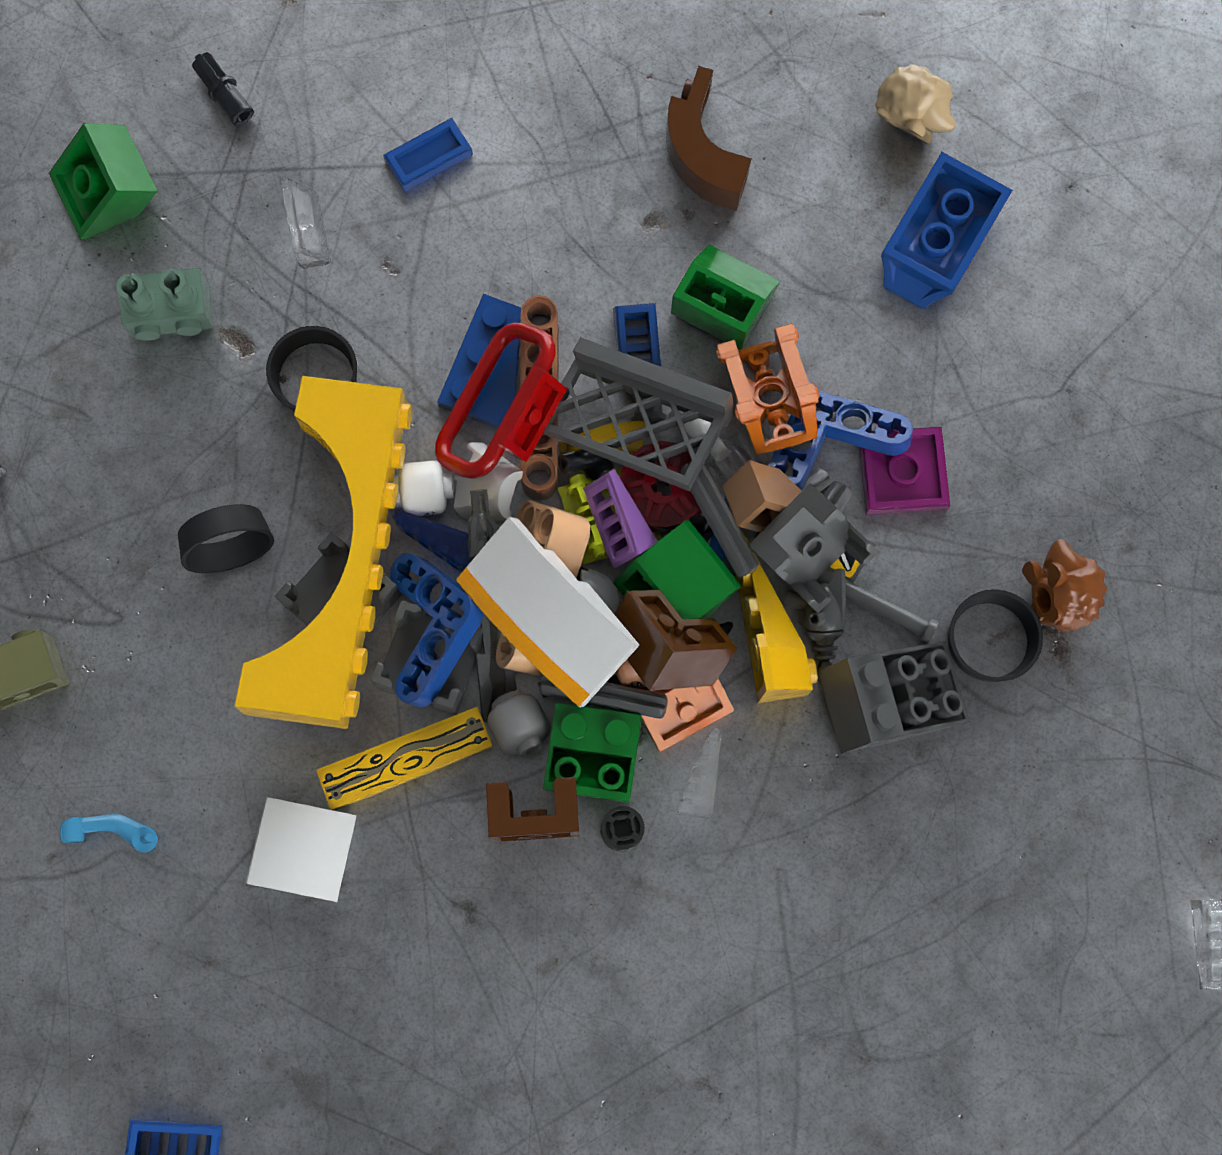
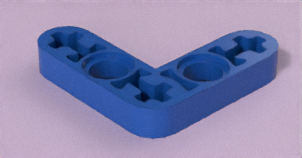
(862, 437)
(445, 625)

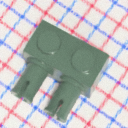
(165, 303)

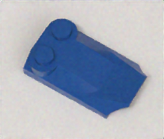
(941, 231)

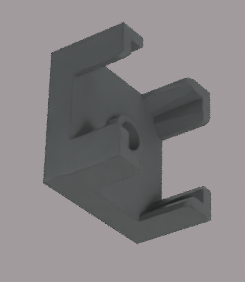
(807, 542)
(321, 580)
(411, 625)

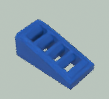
(637, 312)
(136, 1127)

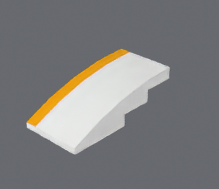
(547, 612)

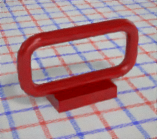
(526, 415)

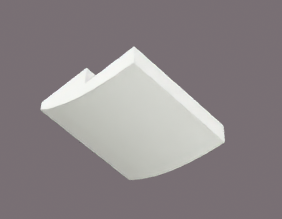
(301, 849)

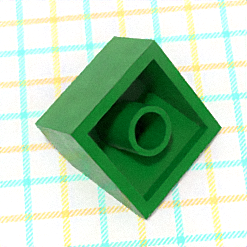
(102, 179)

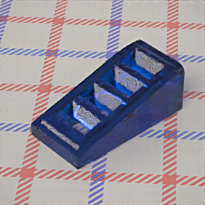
(440, 539)

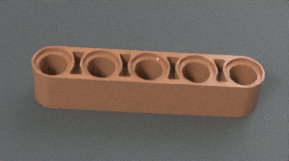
(544, 455)

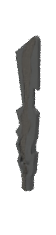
(492, 679)

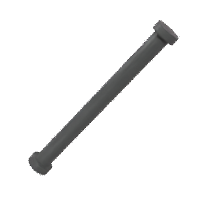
(884, 608)

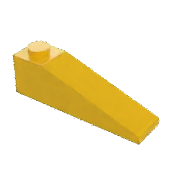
(773, 643)

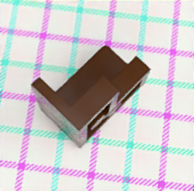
(671, 649)

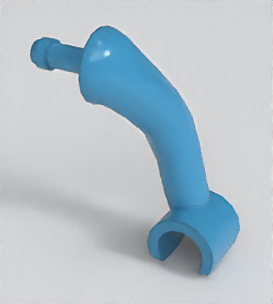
(136, 834)

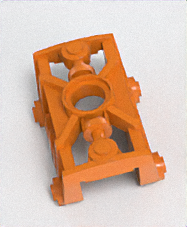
(791, 381)

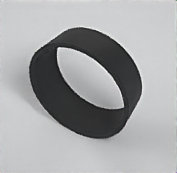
(296, 339)
(228, 553)
(1025, 614)

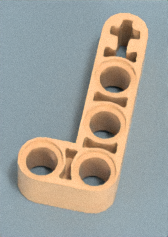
(555, 531)

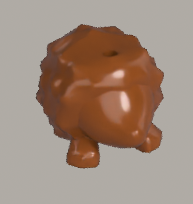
(1066, 589)

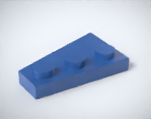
(502, 384)

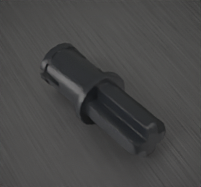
(222, 89)

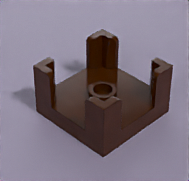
(533, 823)

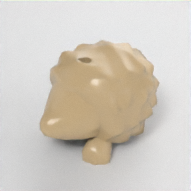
(916, 102)

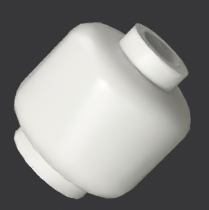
(424, 488)

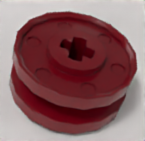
(660, 511)

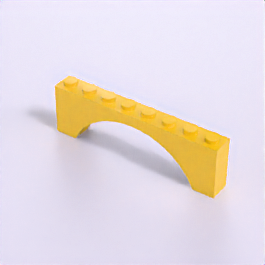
(318, 669)

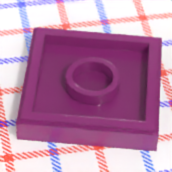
(907, 480)

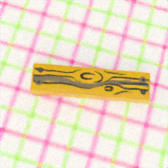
(404, 759)

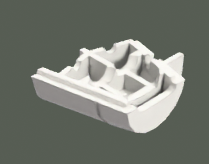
(499, 485)

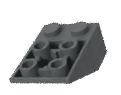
(892, 696)

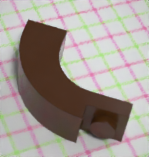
(699, 163)

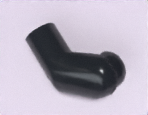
(583, 460)

